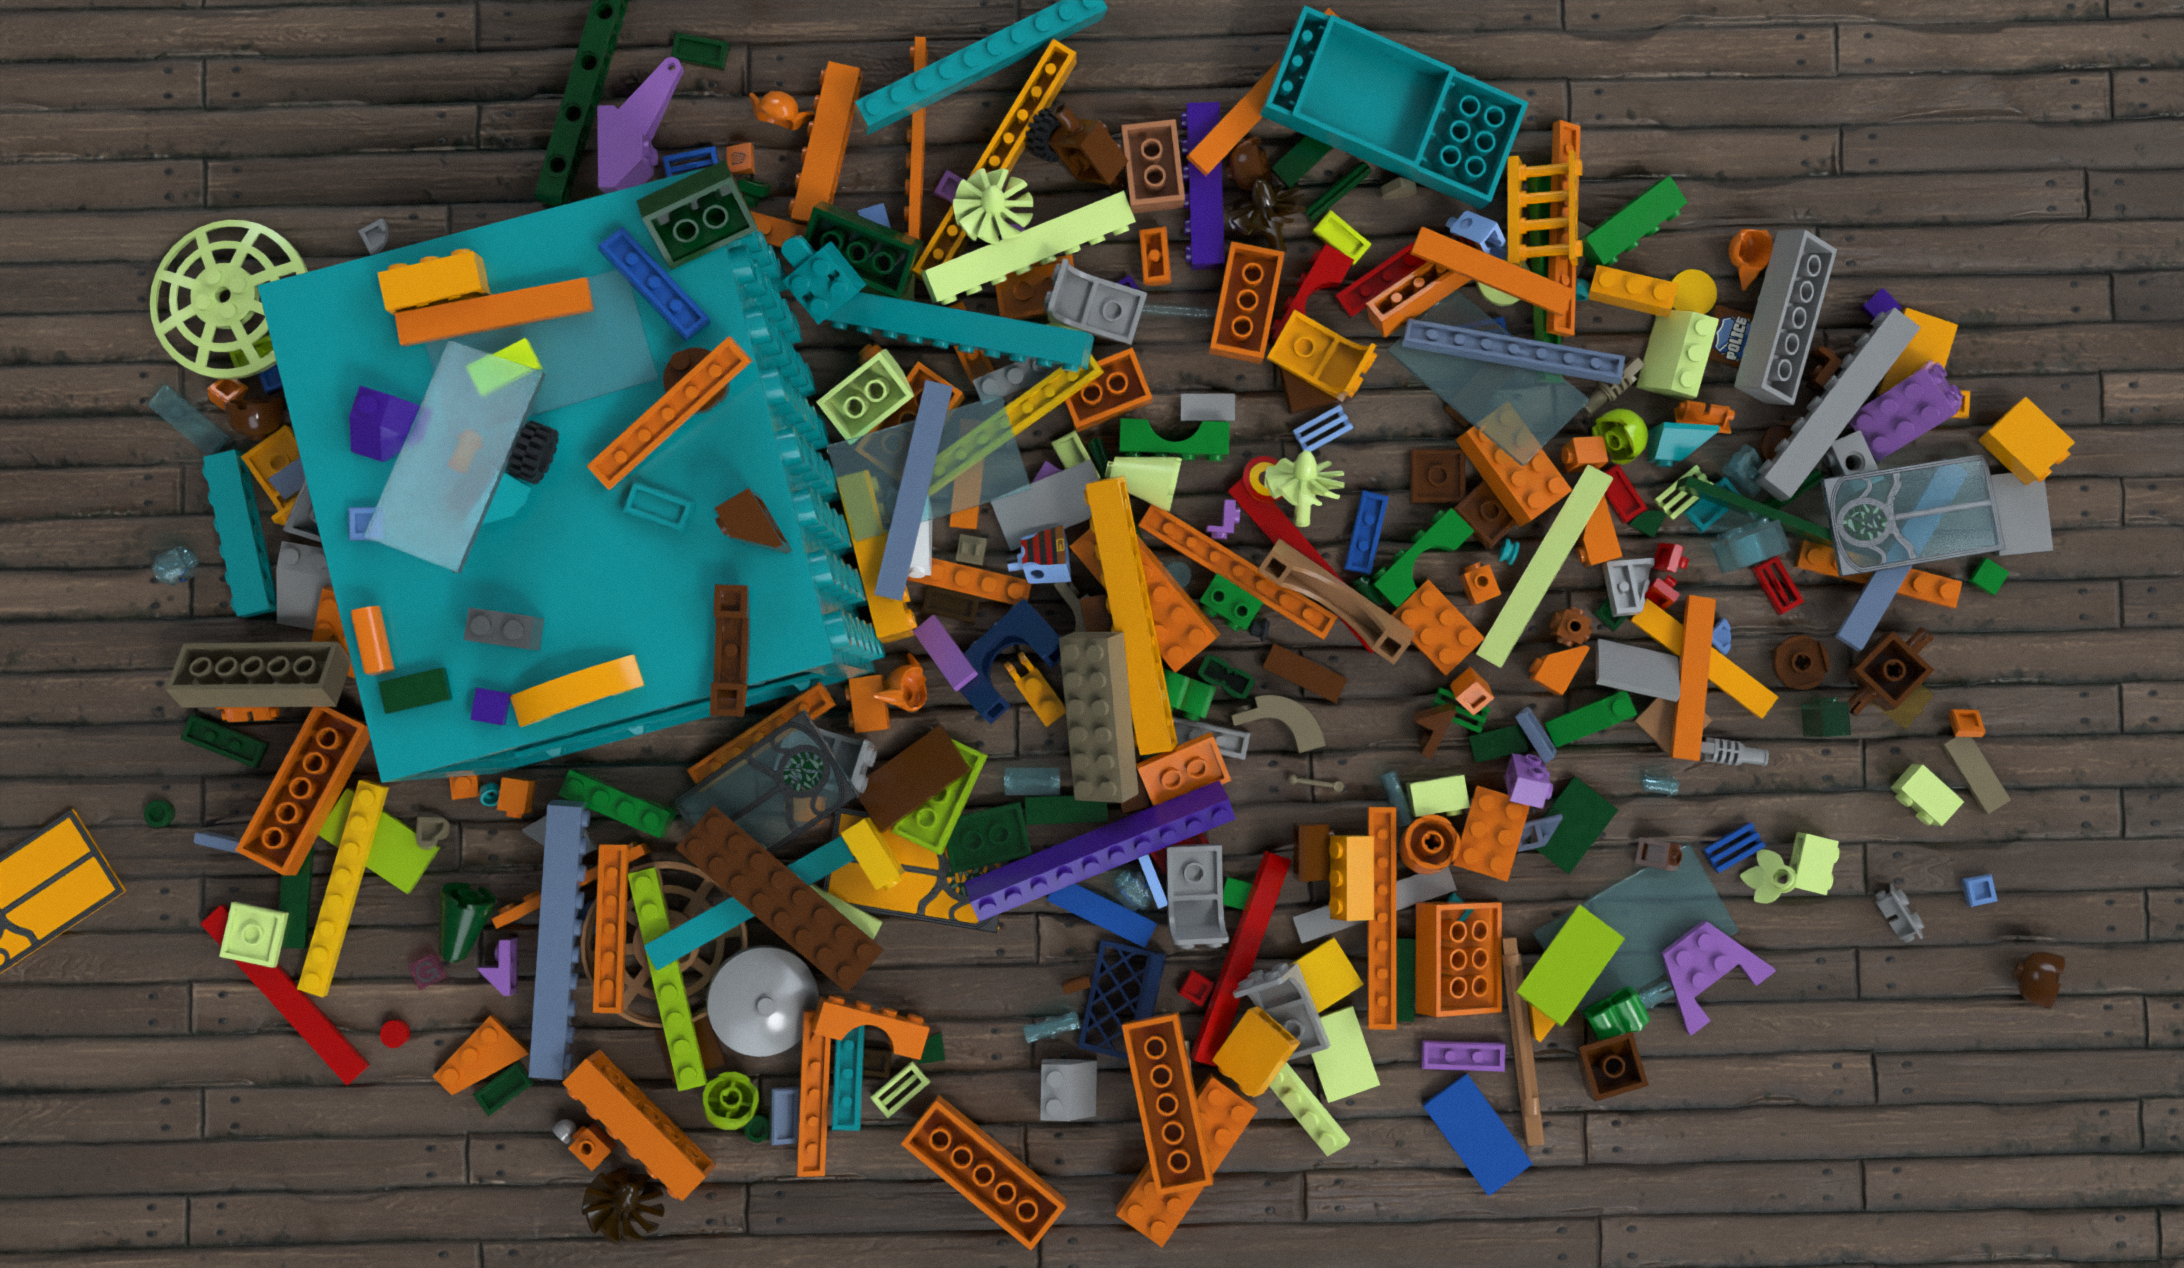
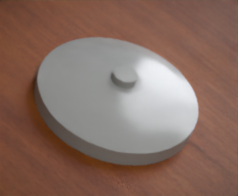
(760, 1000)

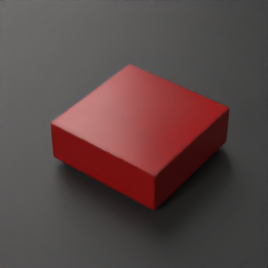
(1196, 988)

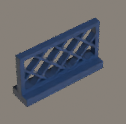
(1146, 999)

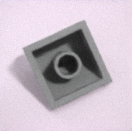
(1068, 1089)

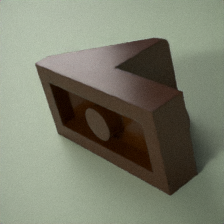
(1437, 721)

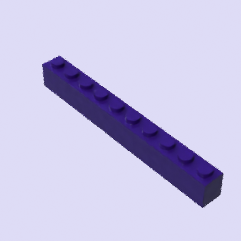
(1099, 850)

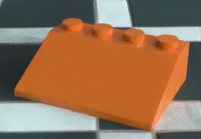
(1458, 959)

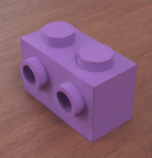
(1528, 780)

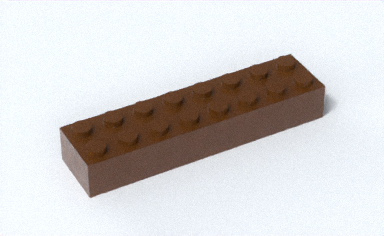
(779, 898)

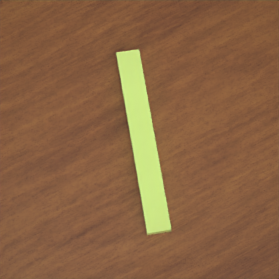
(1544, 565)

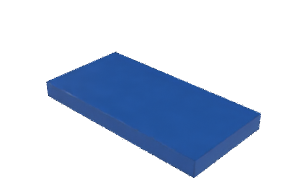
(1477, 1134)

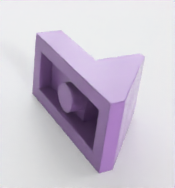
(504, 975)

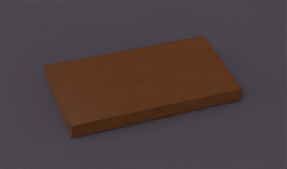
(913, 778)

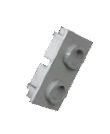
(1906, 923)

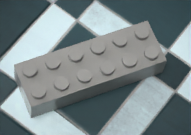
(1785, 317)

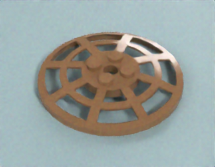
(676, 918)

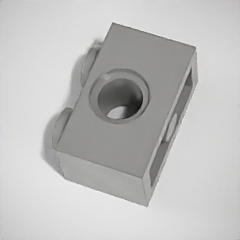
(1852, 447)

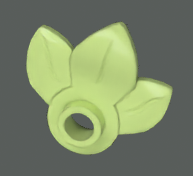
(1766, 877)

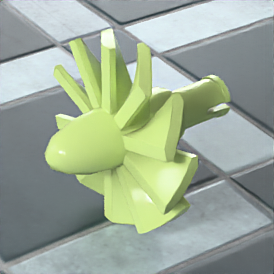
(983, 206)
(1301, 483)

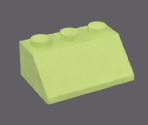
(1677, 354)
(867, 396)

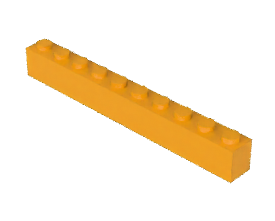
(1005, 145)
(1131, 612)

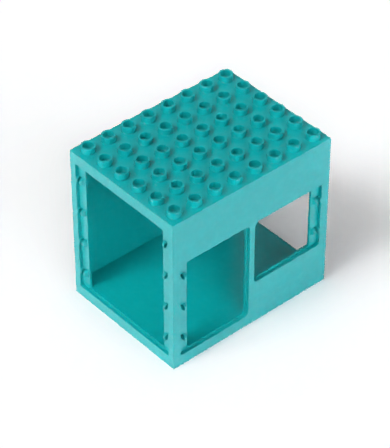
(571, 552)

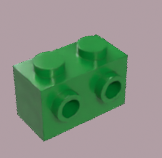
(1230, 603)

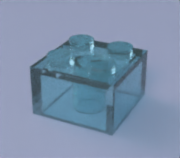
(1756, 543)

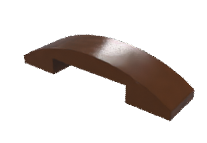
(731, 650)

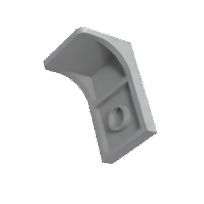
(1093, 304)
(853, 756)
(1195, 895)
(1289, 1002)

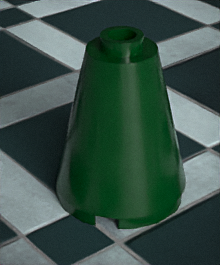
(462, 918)

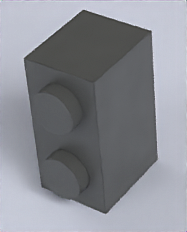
(504, 629)

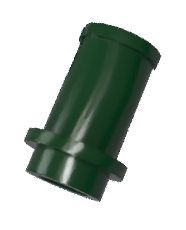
(1364, 588)

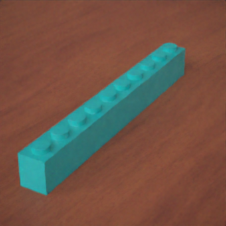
(976, 62)
(966, 330)

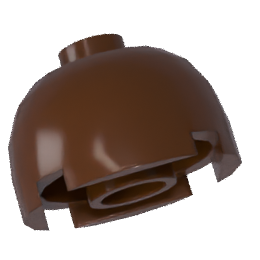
(1248, 164)
(255, 416)
(2040, 977)

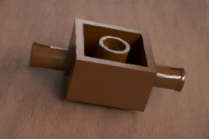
(1088, 149)
(1906, 671)

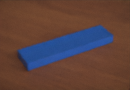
(654, 284)
(1104, 913)

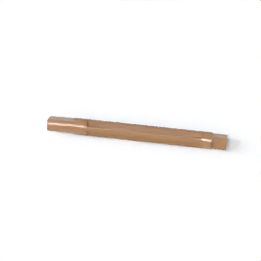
(1522, 1045)

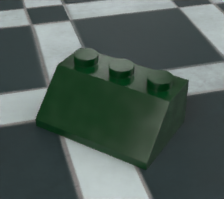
(697, 215)

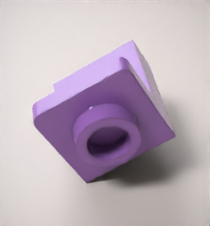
(1229, 516)

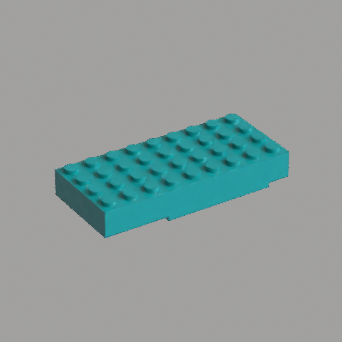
(1393, 107)

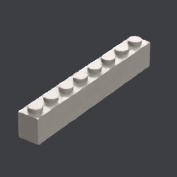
(1837, 404)

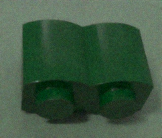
(1231, 680)

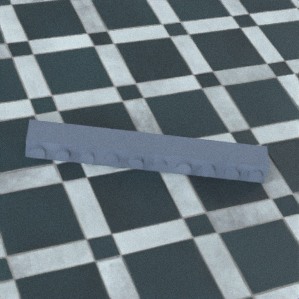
(558, 939)

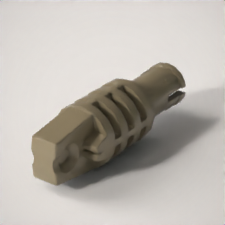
(1609, 392)

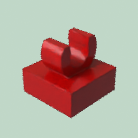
(1669, 558)
(1662, 592)

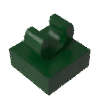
(754, 190)

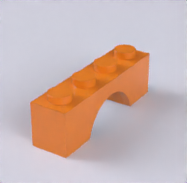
(836, 1018)

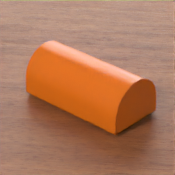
(1155, 256)
(372, 640)

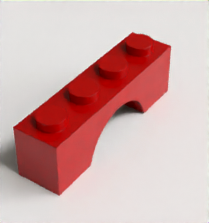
(1327, 272)

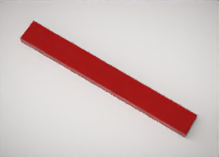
(1277, 526)
(1240, 957)
(296, 1008)

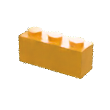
(434, 281)
(1633, 291)
(1351, 877)

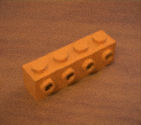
(1412, 296)

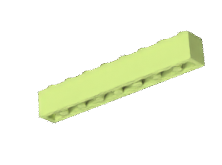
(1034, 245)

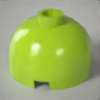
(1623, 434)
(730, 1101)

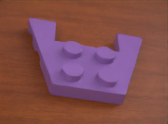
(1699, 961)

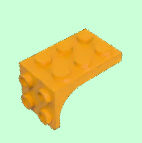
(1321, 356)
(268, 459)

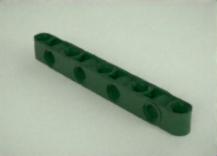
(580, 96)

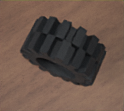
(1040, 132)
(533, 452)

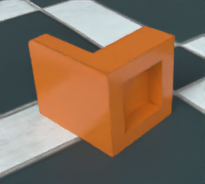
(1471, 691)

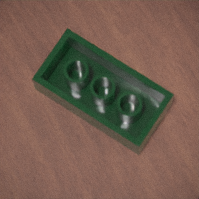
(875, 251)

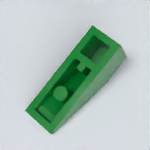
(1590, 718)

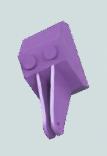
(627, 132)

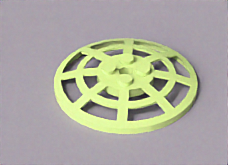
(206, 297)

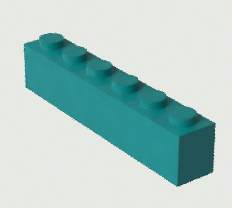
(240, 534)

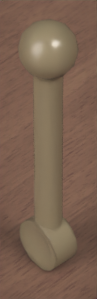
(1337, 785)

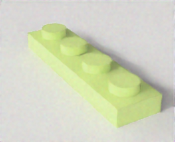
(1309, 1111)

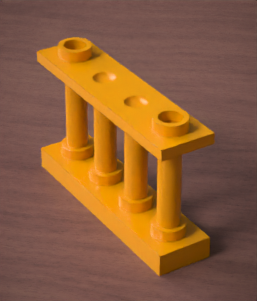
(1518, 199)

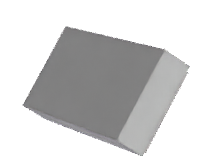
(1207, 407)

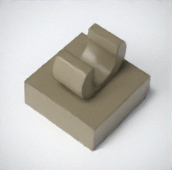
(971, 550)

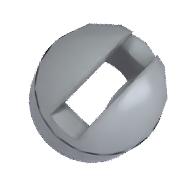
(564, 1130)

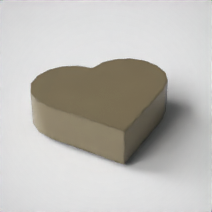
(1398, 188)
(431, 830)

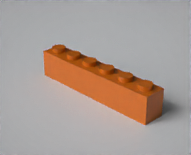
(827, 139)

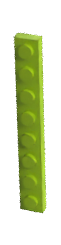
(668, 983)

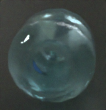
(175, 566)
(1132, 890)

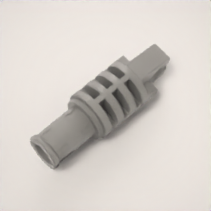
(1732, 752)

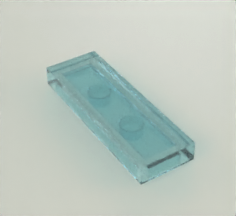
(188, 420)

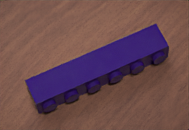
(1204, 193)

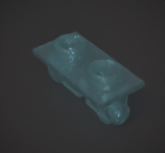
(1032, 781)

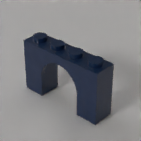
(1018, 626)

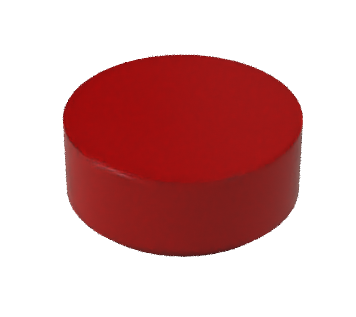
(395, 1033)

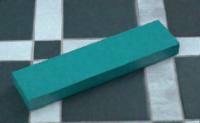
(848, 1081)

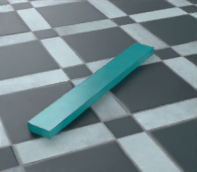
(732, 913)

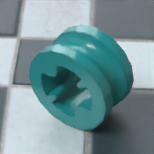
(1508, 551)

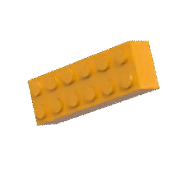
(890, 617)

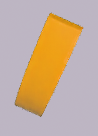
(576, 690)

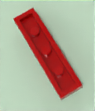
(1355, 296)

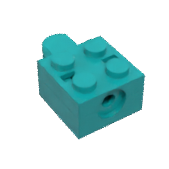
(820, 278)

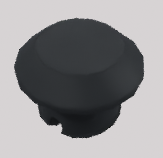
(1260, 629)

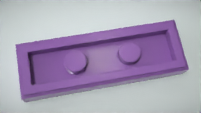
(945, 653)
(1463, 1055)

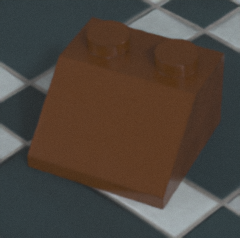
(750, 522)
(1311, 851)
(1611, 1066)

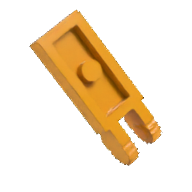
(1037, 692)

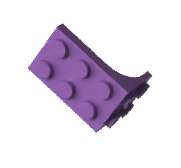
(1907, 410)

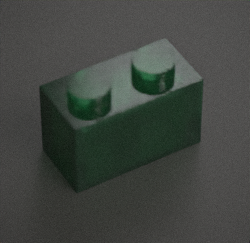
(1826, 718)

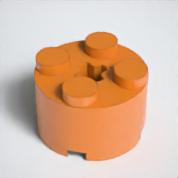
(1441, 836)

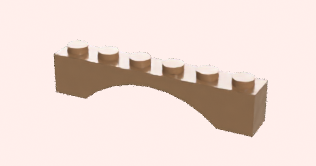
(1377, 627)

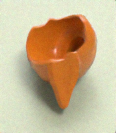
(779, 109)
(1750, 253)
(905, 686)

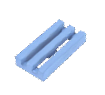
(1342, 419)
(1153, 881)

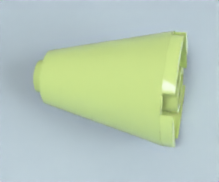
(1148, 477)

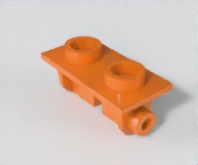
(1693, 413)
(241, 714)

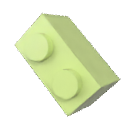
(1926, 795)
(1438, 796)
(1813, 862)

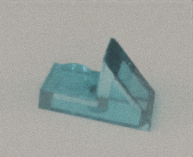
(1743, 470)

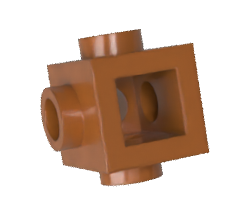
(1561, 627)

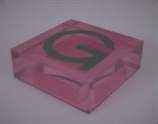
(427, 971)

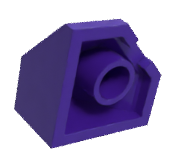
(379, 424)

